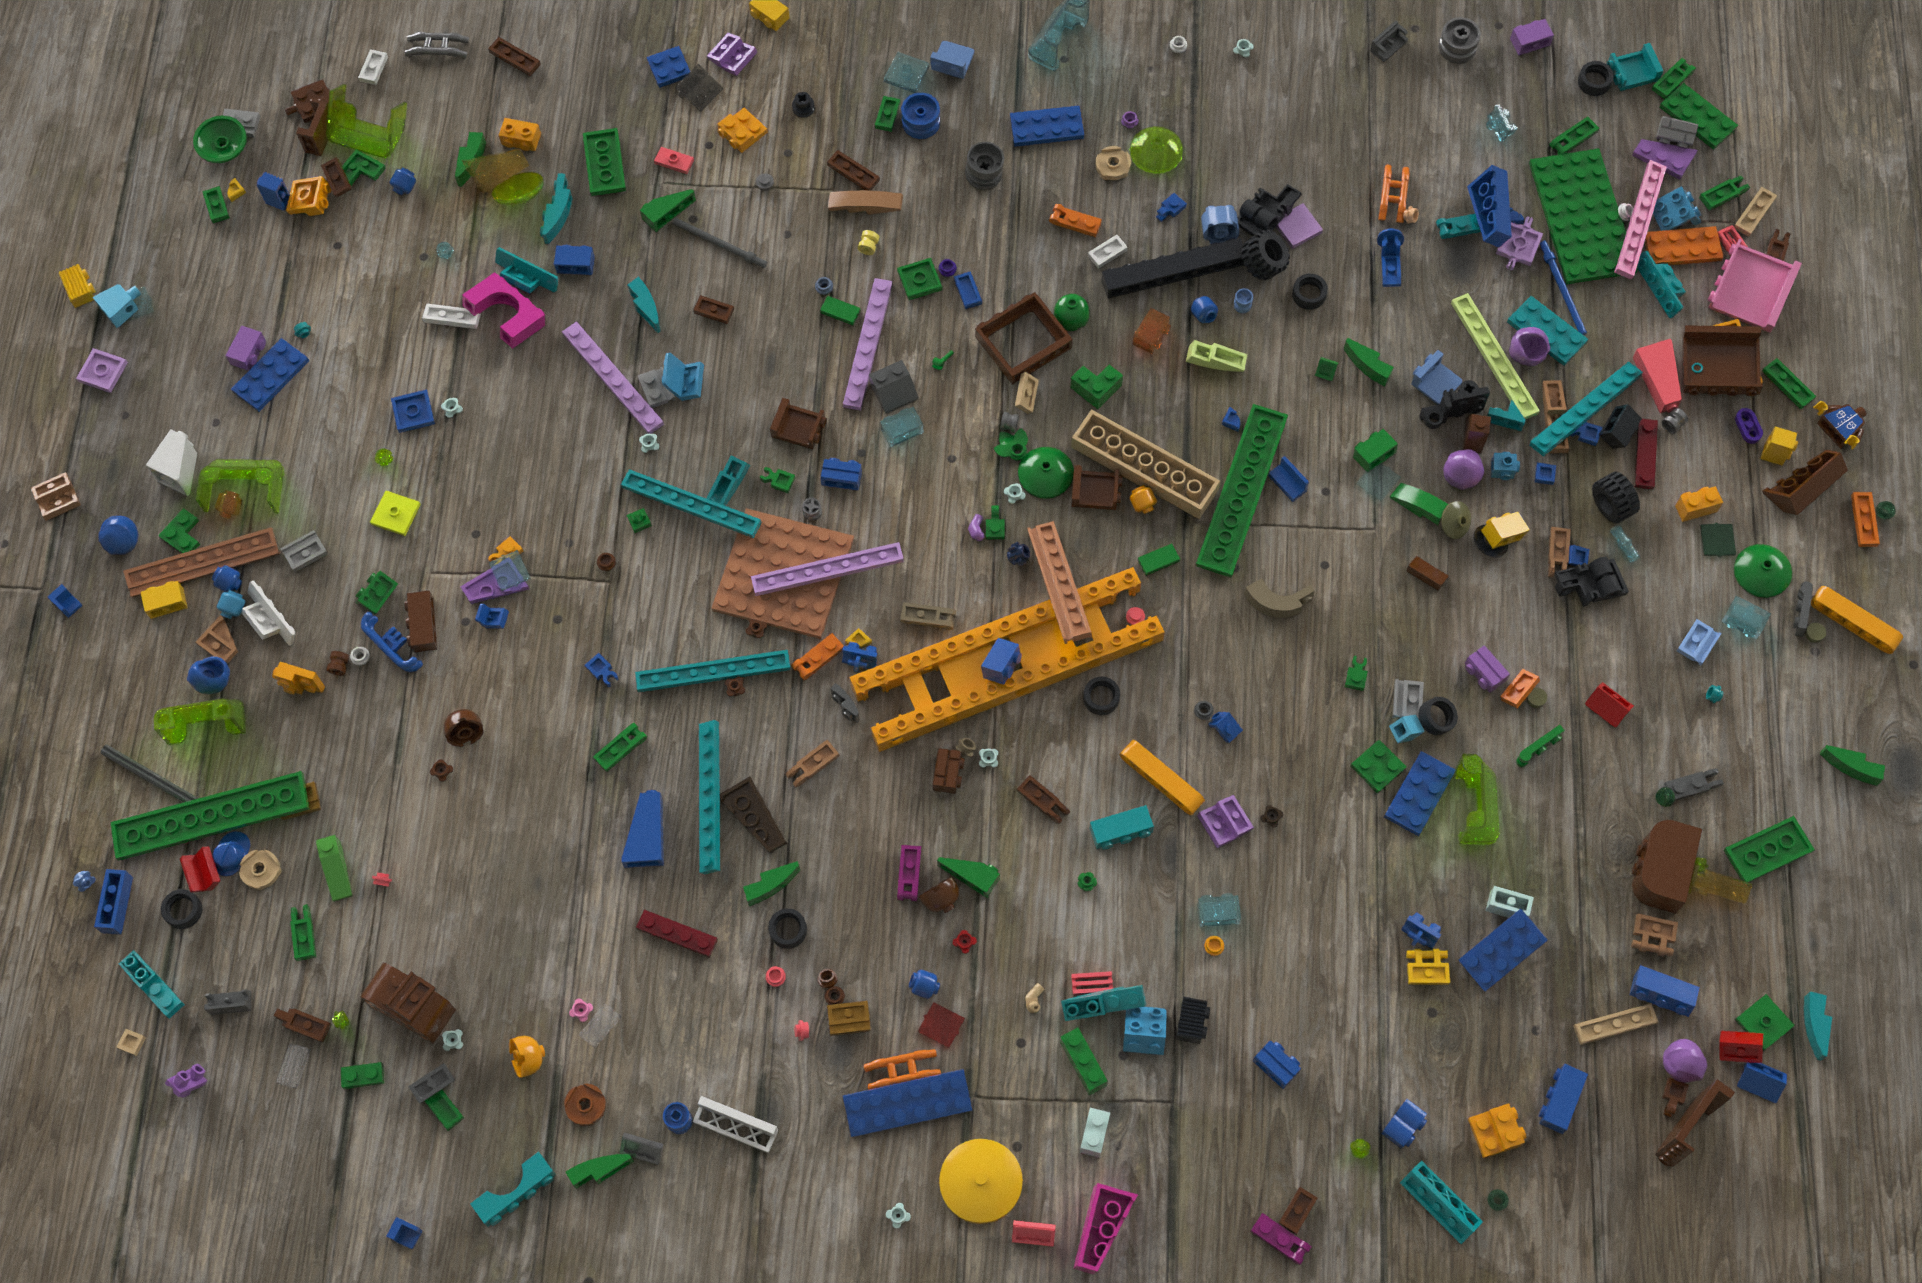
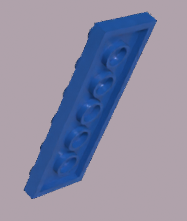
(907, 1102)

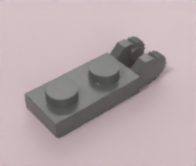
(1803, 607)
(1693, 784)

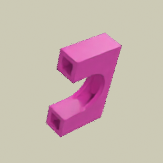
(497, 291)

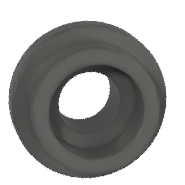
(1203, 705)

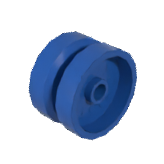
(920, 115)

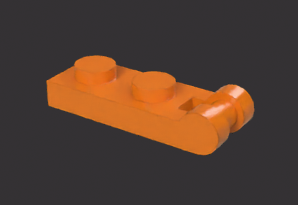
(1075, 220)
(818, 656)

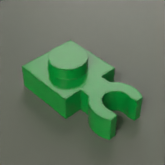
(780, 480)
(1356, 676)

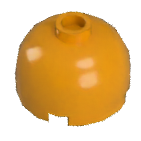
(526, 1055)

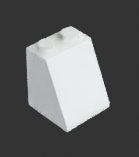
(174, 462)

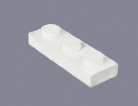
(450, 316)

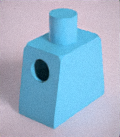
(118, 303)

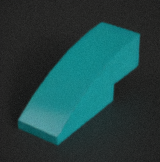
(644, 303)
(728, 481)
(1817, 1024)

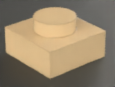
(131, 1042)

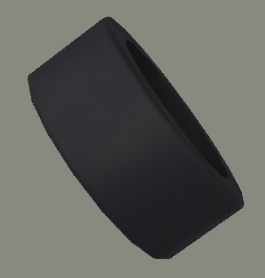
(1596, 67)
(1312, 279)
(1106, 682)
(1449, 711)
(174, 896)
(784, 913)

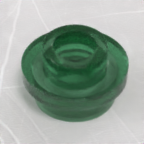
(1887, 505)
(1661, 797)
(1502, 1195)

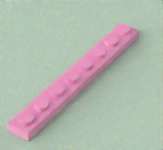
(1640, 219)

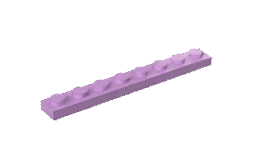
(867, 344)
(613, 378)
(827, 569)

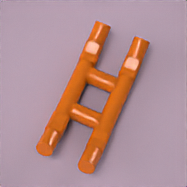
(1385, 198)
(892, 1061)

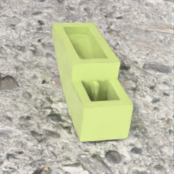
(1216, 357)

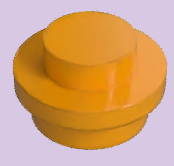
(1214, 945)

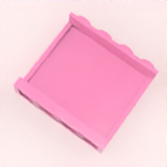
(1753, 287)

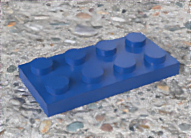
(1046, 126)
(270, 375)
(1419, 793)
(1503, 950)

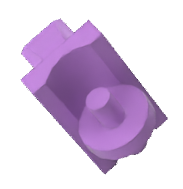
(187, 1081)

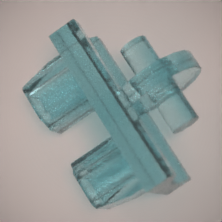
(1499, 122)

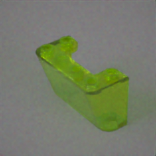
(172, 721)

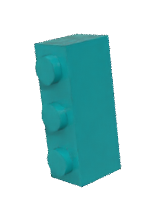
(1121, 827)

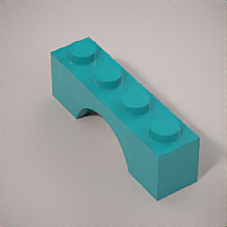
(535, 1174)

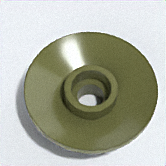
(1456, 520)

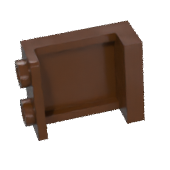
(315, 139)
(797, 425)
(1096, 489)

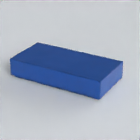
(967, 290)

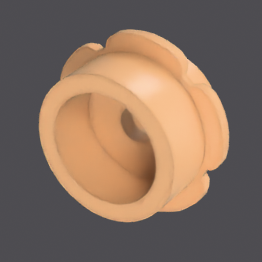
(1411, 215)

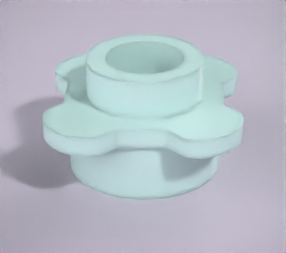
(1243, 43)
(451, 402)
(649, 438)
(1014, 488)
(992, 753)
(448, 1035)
(898, 1209)

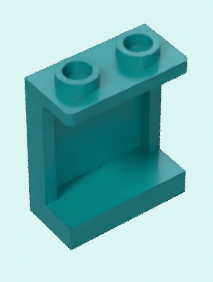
(1635, 68)

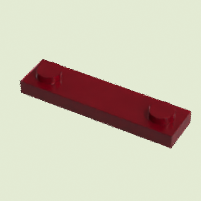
(1646, 454)

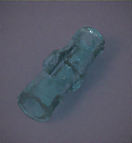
(1625, 543)

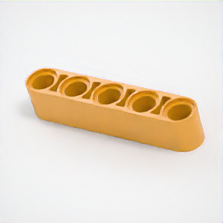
(1856, 619)
(1162, 777)

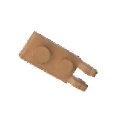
(1558, 549)
(813, 762)

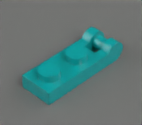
(1459, 226)

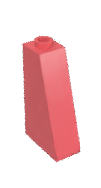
(1660, 374)

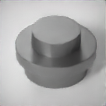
(764, 182)

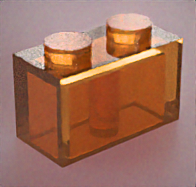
(1151, 331)

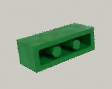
(1083, 1061)

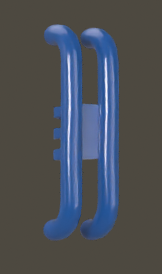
(389, 643)

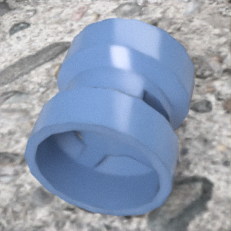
(1243, 300)

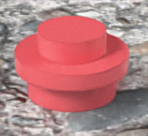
(1135, 615)
(381, 879)
(775, 976)
(801, 1030)

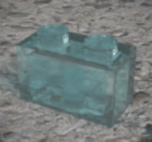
(901, 426)
(1746, 617)
(1218, 910)

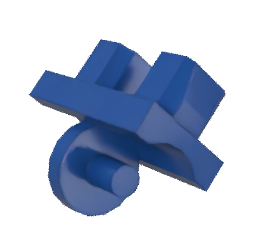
(859, 658)
(1420, 932)

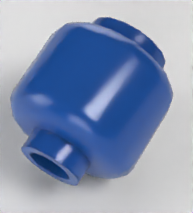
(402, 181)
(1204, 309)
(226, 579)
(924, 984)

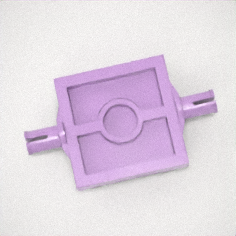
(1521, 245)

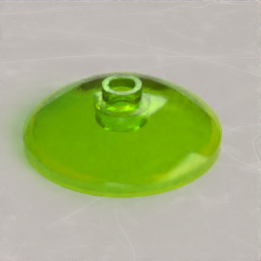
(1156, 157)
(518, 189)

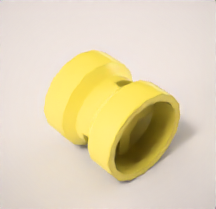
(868, 242)

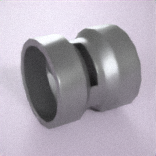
(1674, 421)

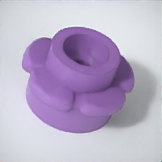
(1129, 116)

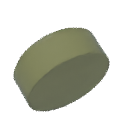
(1815, 632)
(1537, 698)

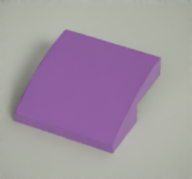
(732, 54)
(1225, 821)

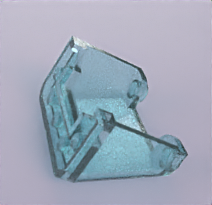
(1045, 45)

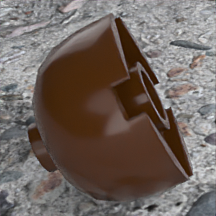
(462, 727)
(941, 896)

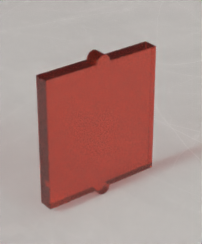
(941, 1025)

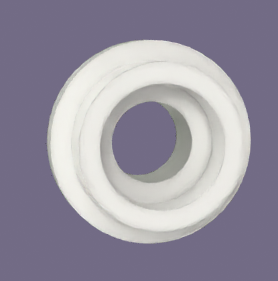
(1178, 40)
(1625, 211)
(358, 651)

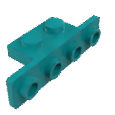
(523, 273)
(1662, 283)

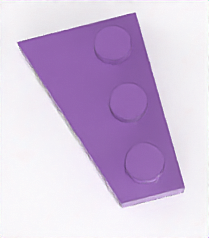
(1673, 157)
(486, 587)

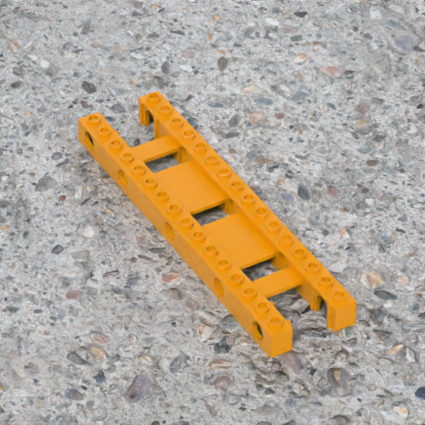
(1043, 661)

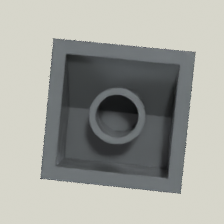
(893, 386)

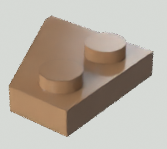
(218, 640)

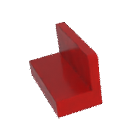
(1608, 704)
(200, 870)
(1741, 1046)

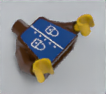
(1841, 423)

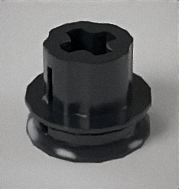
(800, 107)

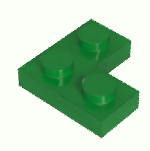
(363, 164)
(177, 532)

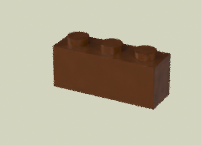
(421, 621)

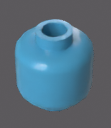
(230, 604)

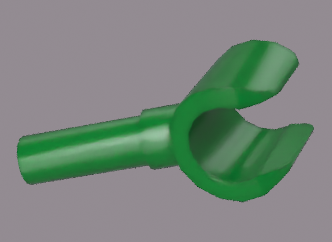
(939, 363)

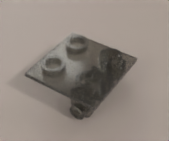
(699, 87)

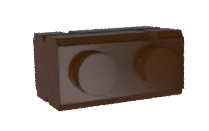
(947, 771)

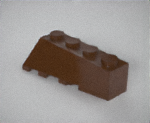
(1807, 482)

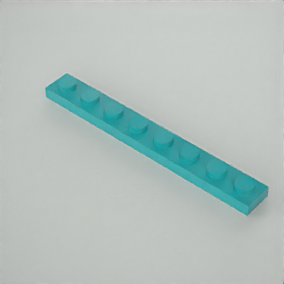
(1585, 409)
(691, 503)
(712, 671)
(709, 798)

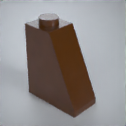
(1476, 432)

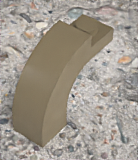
(1276, 605)

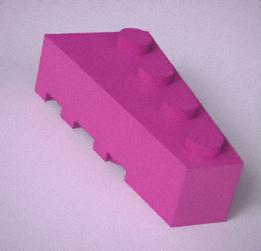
(1102, 1223)

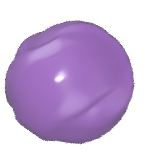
(1529, 346)
(1463, 469)
(1685, 1061)

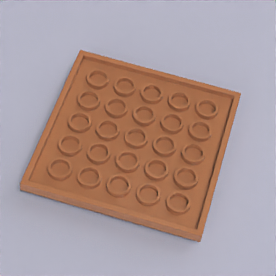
(778, 546)

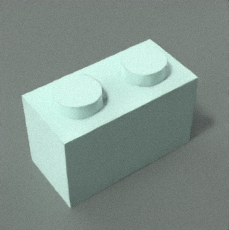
(1508, 902)
(1095, 1132)

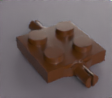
(303, 97)

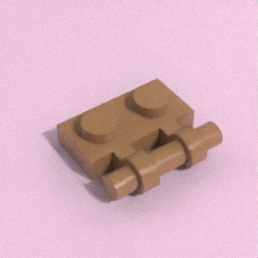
(1656, 929)

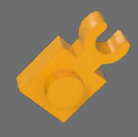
(505, 548)

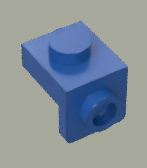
(491, 617)
(1225, 725)

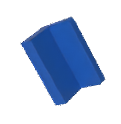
(1289, 479)
(1763, 1081)

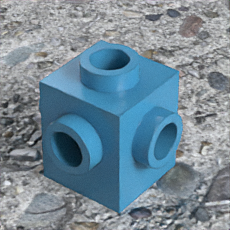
(1504, 465)

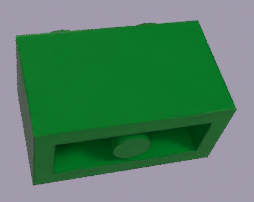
(1375, 450)

